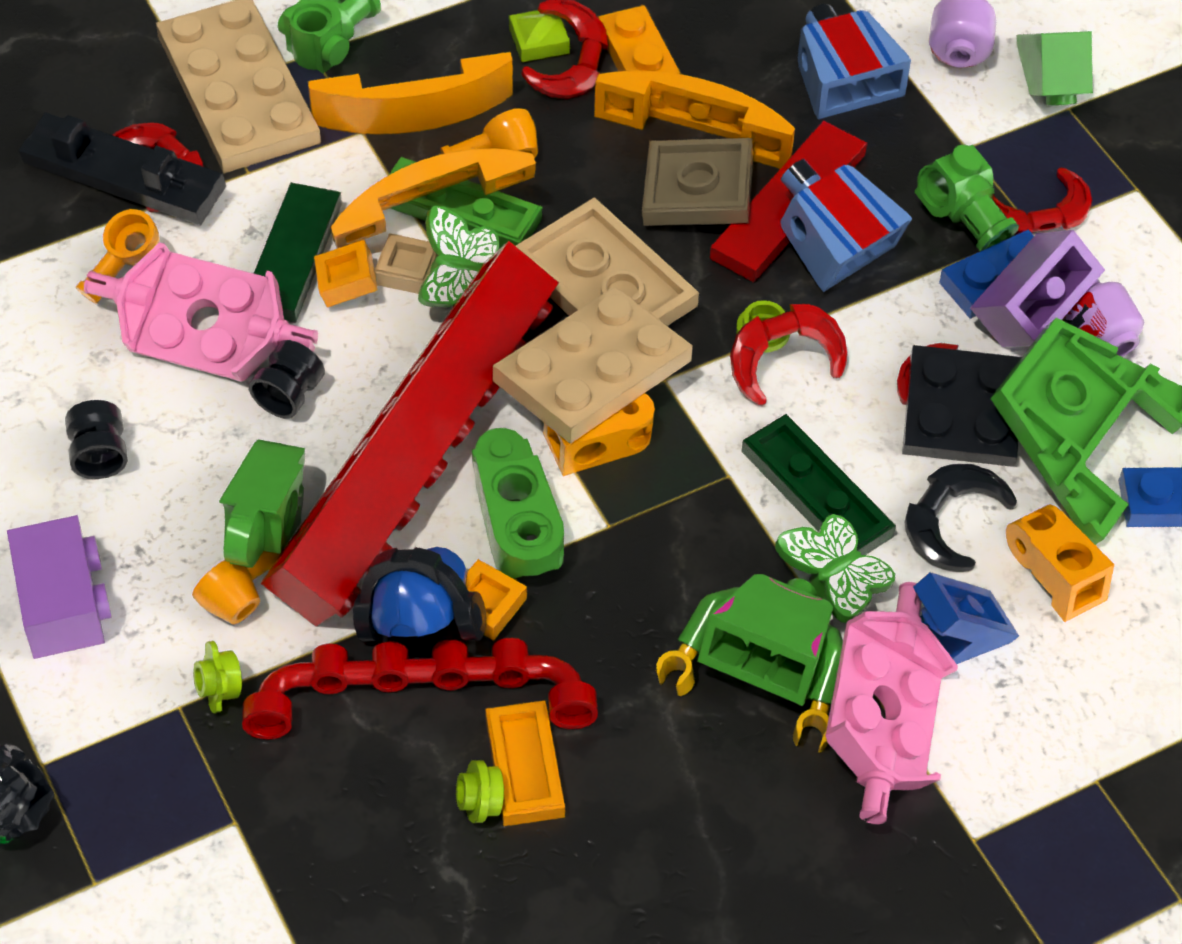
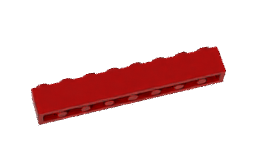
(409, 437)

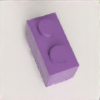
(1037, 287)
(56, 586)

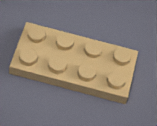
(238, 84)

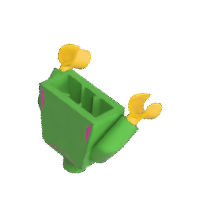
(769, 638)

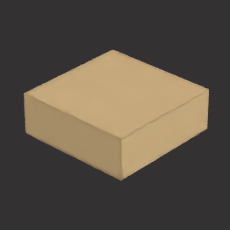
(404, 263)

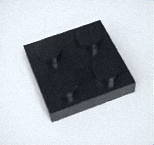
(952, 408)

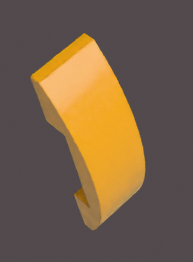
(697, 104)
(412, 105)
(493, 166)

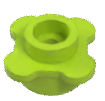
(217, 676)

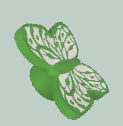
(458, 258)
(836, 565)

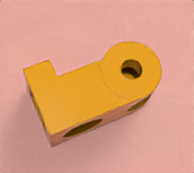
(613, 439)
(1061, 560)

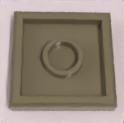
(698, 182)

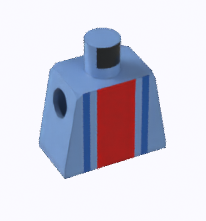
(849, 61)
(839, 221)

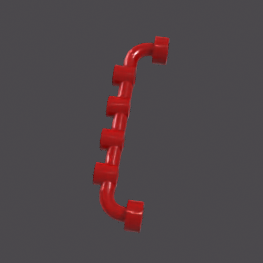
(269, 711)

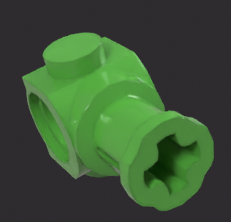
(321, 29)
(963, 190)

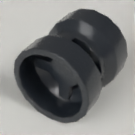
(283, 383)
(96, 439)

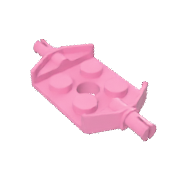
(167, 290)
(903, 667)

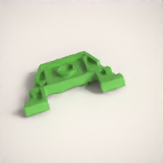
(1063, 405)

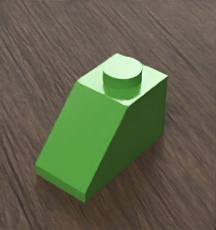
(1057, 65)

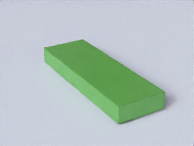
(508, 215)

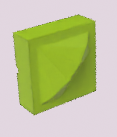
(538, 35)

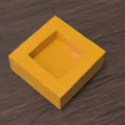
(345, 273)
(500, 595)

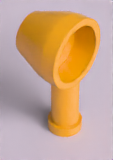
(508, 130)
(120, 239)
(230, 588)

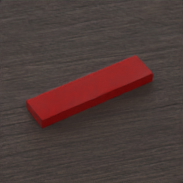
(755, 245)

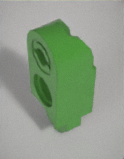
(507, 472)
(263, 502)

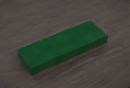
(294, 240)
(815, 482)

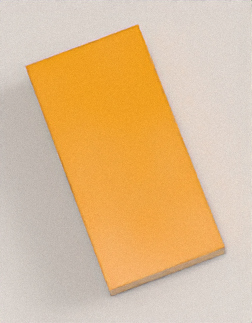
(527, 759)

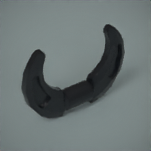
(949, 481)

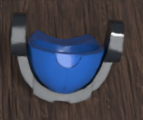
(417, 596)

